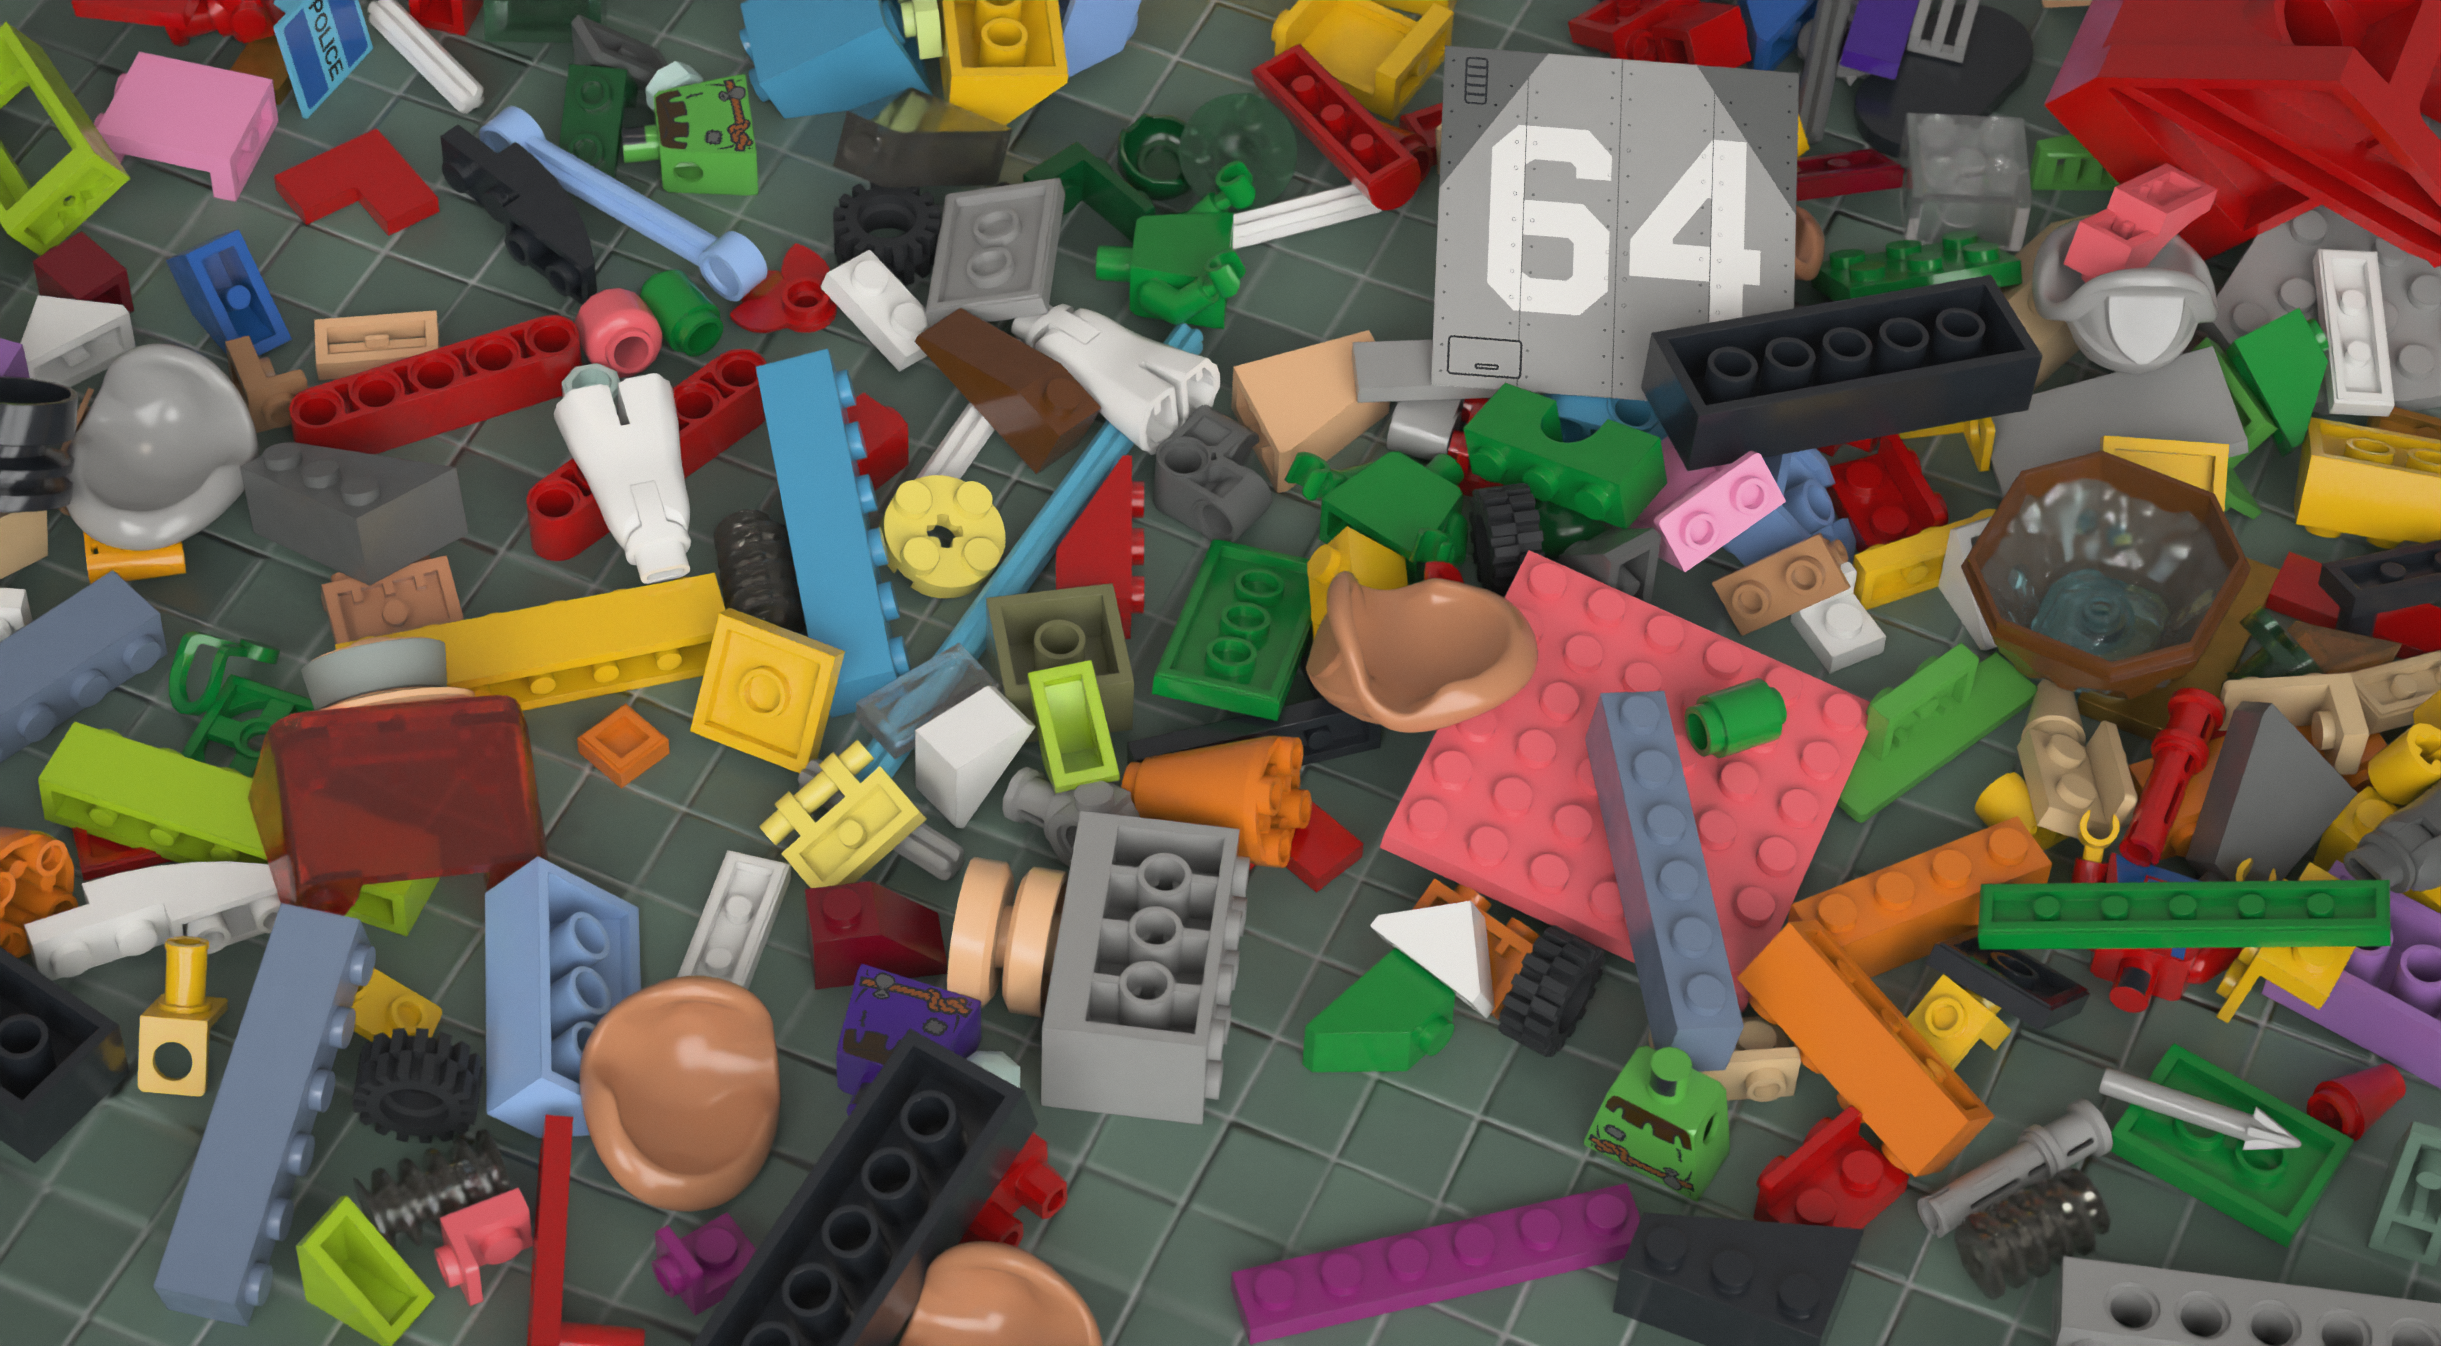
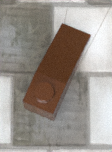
(1012, 386)

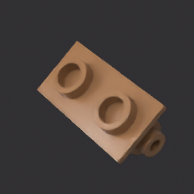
(1783, 583)

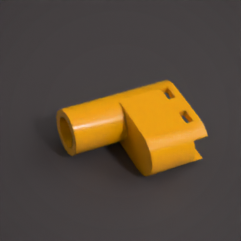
(133, 564)

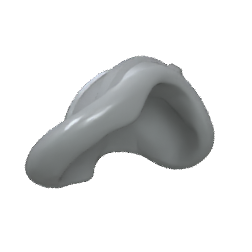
(2128, 316)
(159, 449)

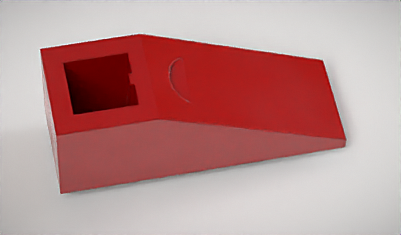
(1105, 545)

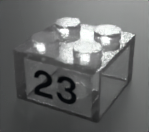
(1965, 178)

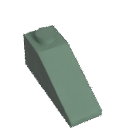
(2410, 1198)

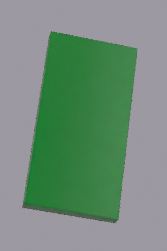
(1239, 632)

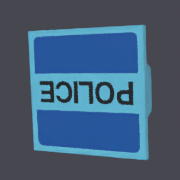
(320, 46)

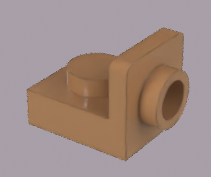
(263, 391)

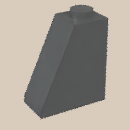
(2264, 798)

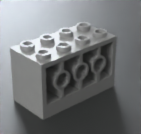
(1144, 968)

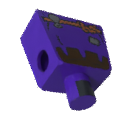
(881, 1014)

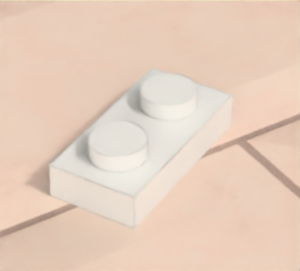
(879, 307)

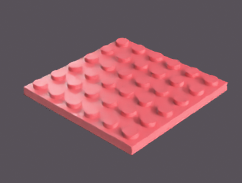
(1513, 792)

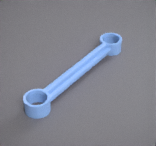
(727, 263)

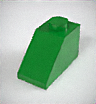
(2284, 371)
(1382, 1021)

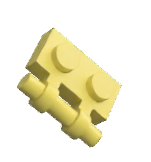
(854, 832)

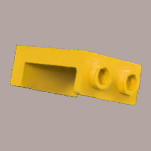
(1368, 47)

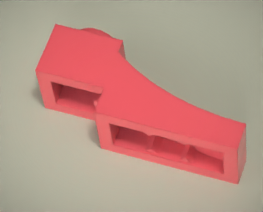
(2138, 221)

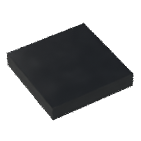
(2009, 980)

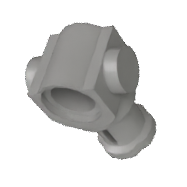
(1034, 800)

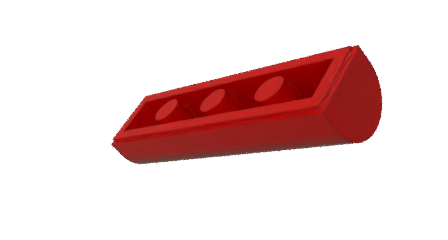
(1340, 127)

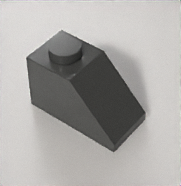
(1618, 559)

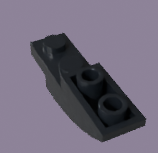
(536, 210)

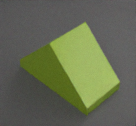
(1072, 726)
(359, 1275)

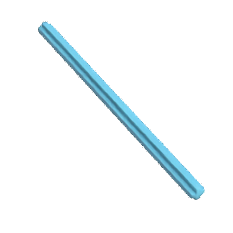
(1040, 539)

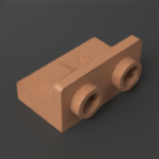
(398, 603)

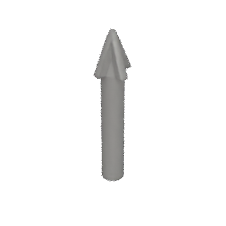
(2256, 1130)

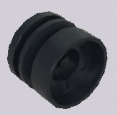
(31, 418)

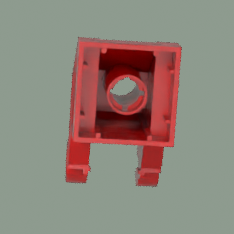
(2269, 108)

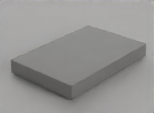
(997, 251)

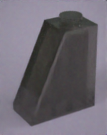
(921, 143)

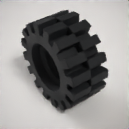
(888, 209)
(1502, 533)
(1551, 991)
(418, 1085)

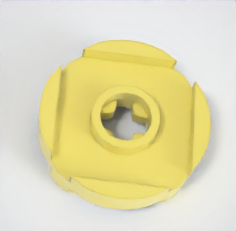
(963, 510)

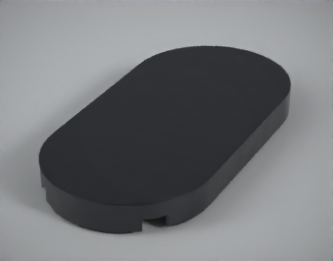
(1991, 71)

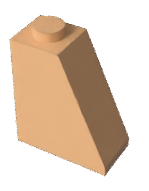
(1303, 404)

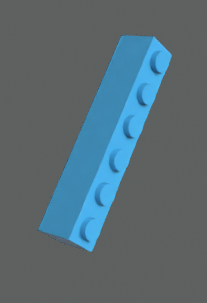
(829, 522)

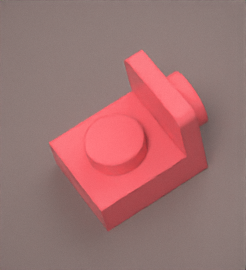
(481, 1236)

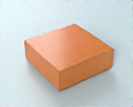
(623, 745)

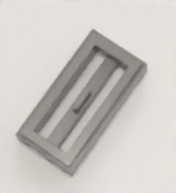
(1936, 46)

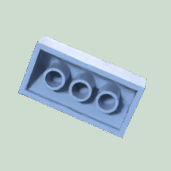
(552, 970)

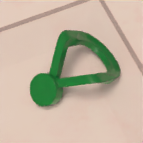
(185, 655)

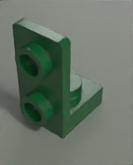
(595, 114)
(1096, 184)

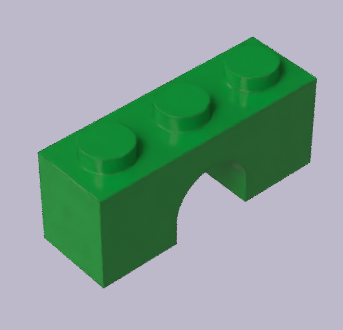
(1603, 476)

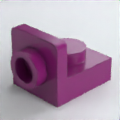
(702, 1262)

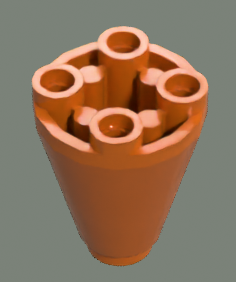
(1229, 785)
(33, 883)

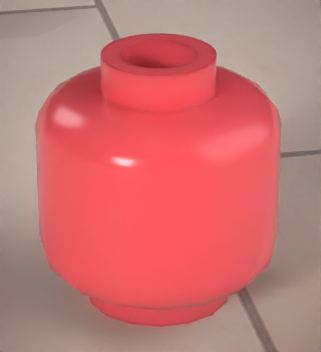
(619, 331)

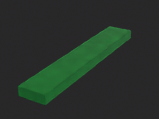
(2185, 914)

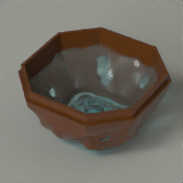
(2105, 575)

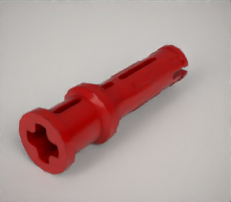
(2177, 755)

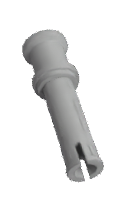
(2035, 1157)

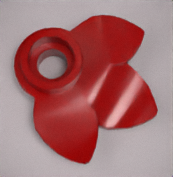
(789, 297)

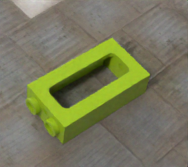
(88, 173)

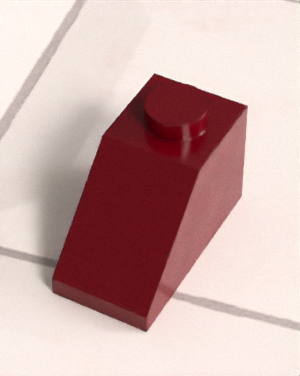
(872, 928)

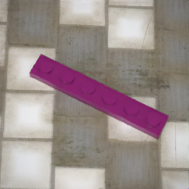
(1435, 1263)

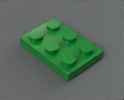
(1914, 265)
(2259, 1187)

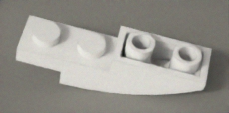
(147, 906)

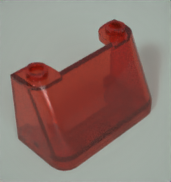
(396, 797)

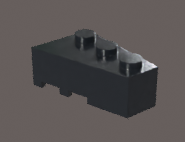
(1737, 1279)

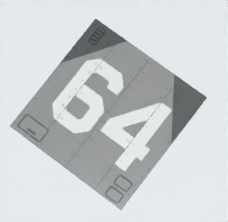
(1604, 210)

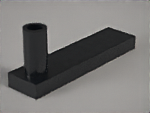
(2382, 584)
(1321, 726)

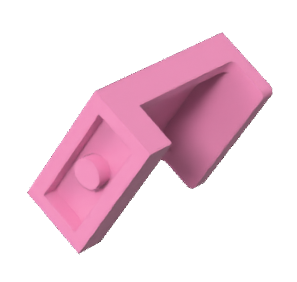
(191, 119)
(1707, 505)

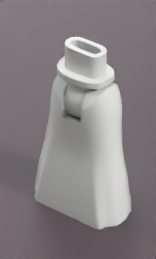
(1138, 382)
(633, 469)

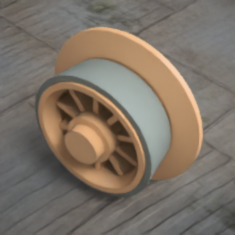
(380, 674)

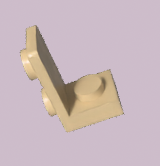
(2313, 699)

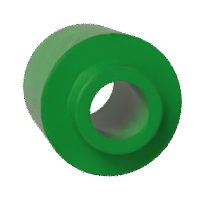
(683, 311)
(1735, 719)

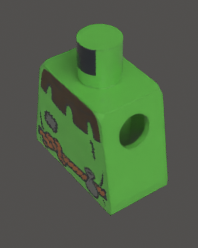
(700, 138)
(1664, 1121)

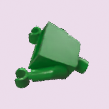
(1184, 261)
(1393, 503)

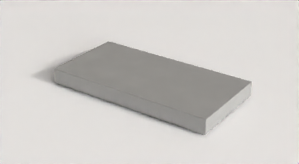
(2172, 403)

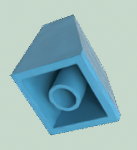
(829, 54)

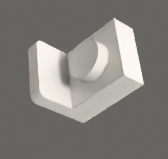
(1840, 628)

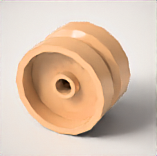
(998, 936)

